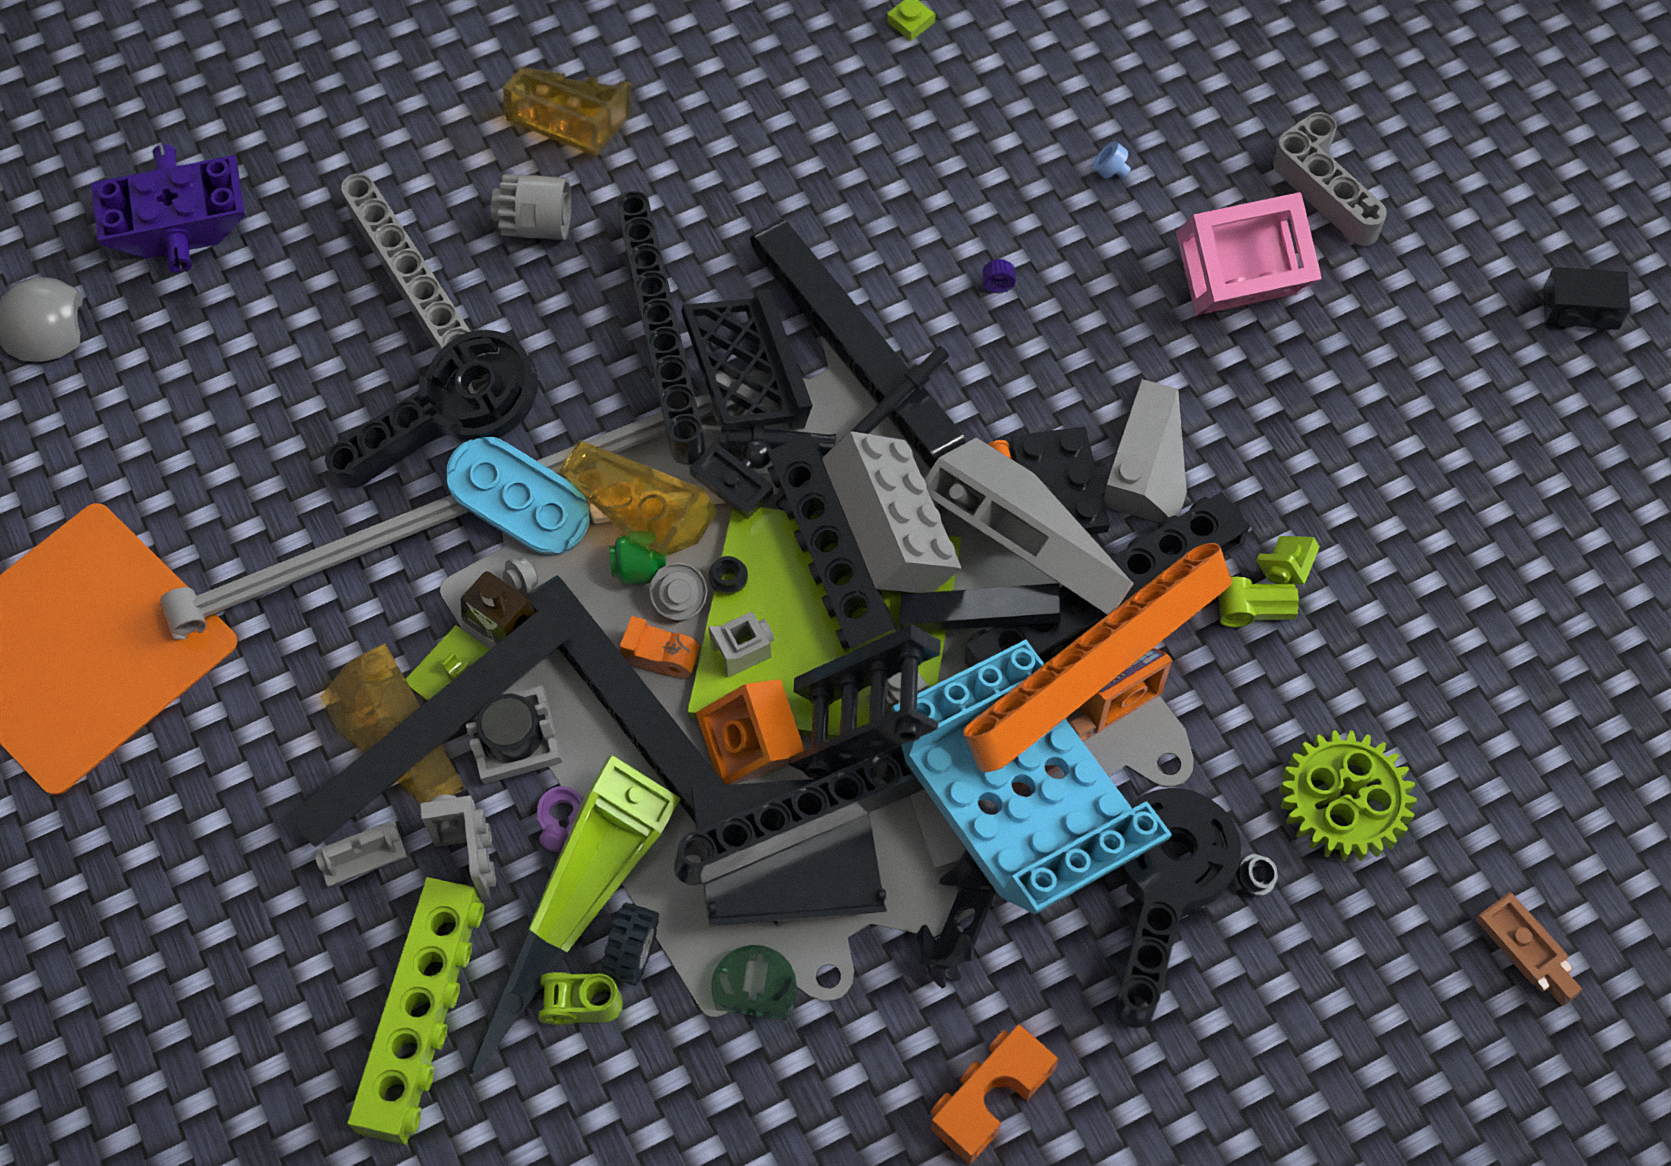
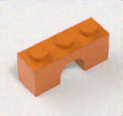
(1015, 1063)

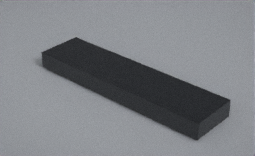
(982, 607)

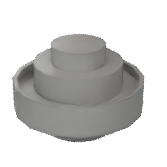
(678, 591)

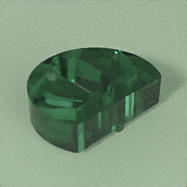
(736, 966)

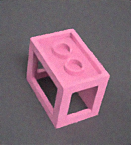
(1247, 253)

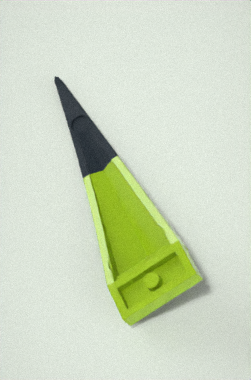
(606, 841)

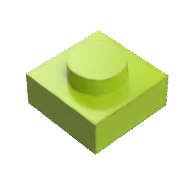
(911, 18)

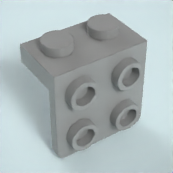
(458, 821)

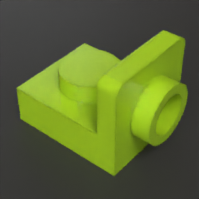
(1290, 560)

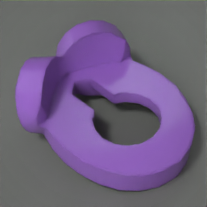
(553, 834)

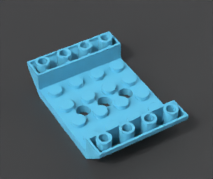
(1037, 843)

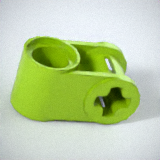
(570, 997)

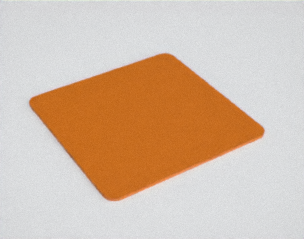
(90, 648)

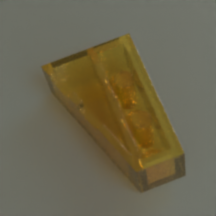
(567, 109)

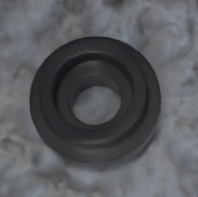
(724, 566)
(1265, 871)

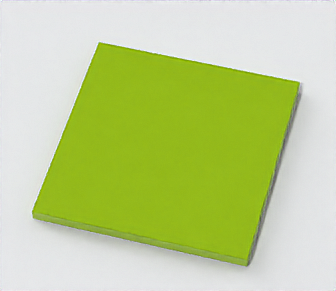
(792, 605)

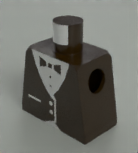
(494, 607)

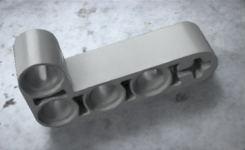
(1325, 184)

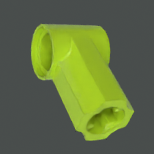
(1248, 602)

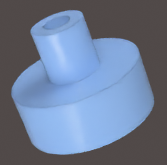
(1112, 161)

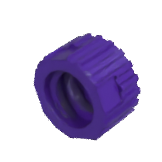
(998, 276)

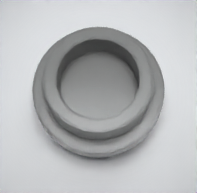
(520, 575)

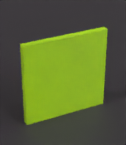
(445, 663)

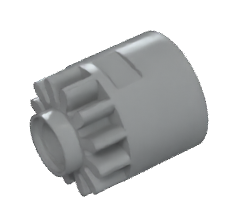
(532, 206)

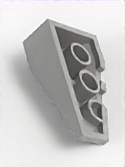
(1149, 463)

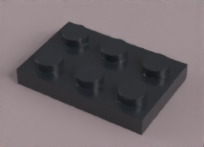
(1068, 470)

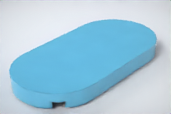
(518, 495)

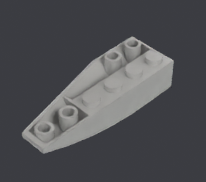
(1025, 519)

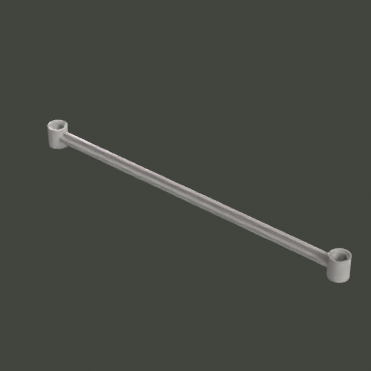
(187, 612)

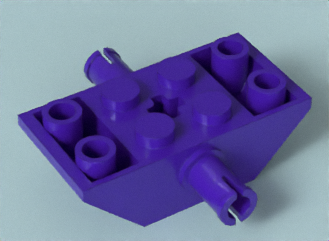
(169, 208)

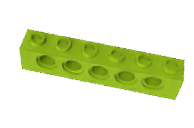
(437, 905)

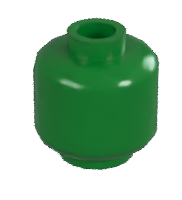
(633, 563)

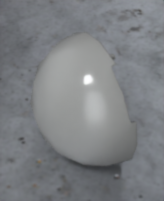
(40, 319)

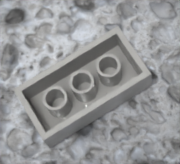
(891, 513)

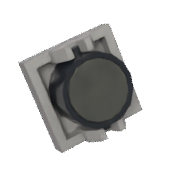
(514, 735)

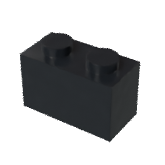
(1586, 298)

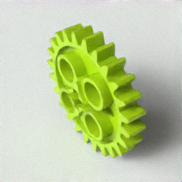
(1365, 826)

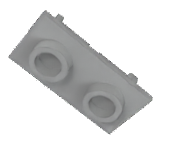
(360, 853)

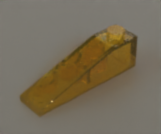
(640, 499)
(371, 701)

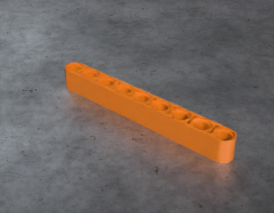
(1096, 658)

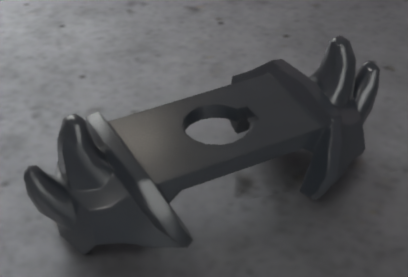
(953, 946)

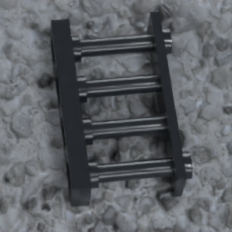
(846, 677)

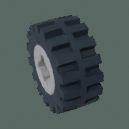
(630, 943)

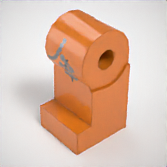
(659, 649)

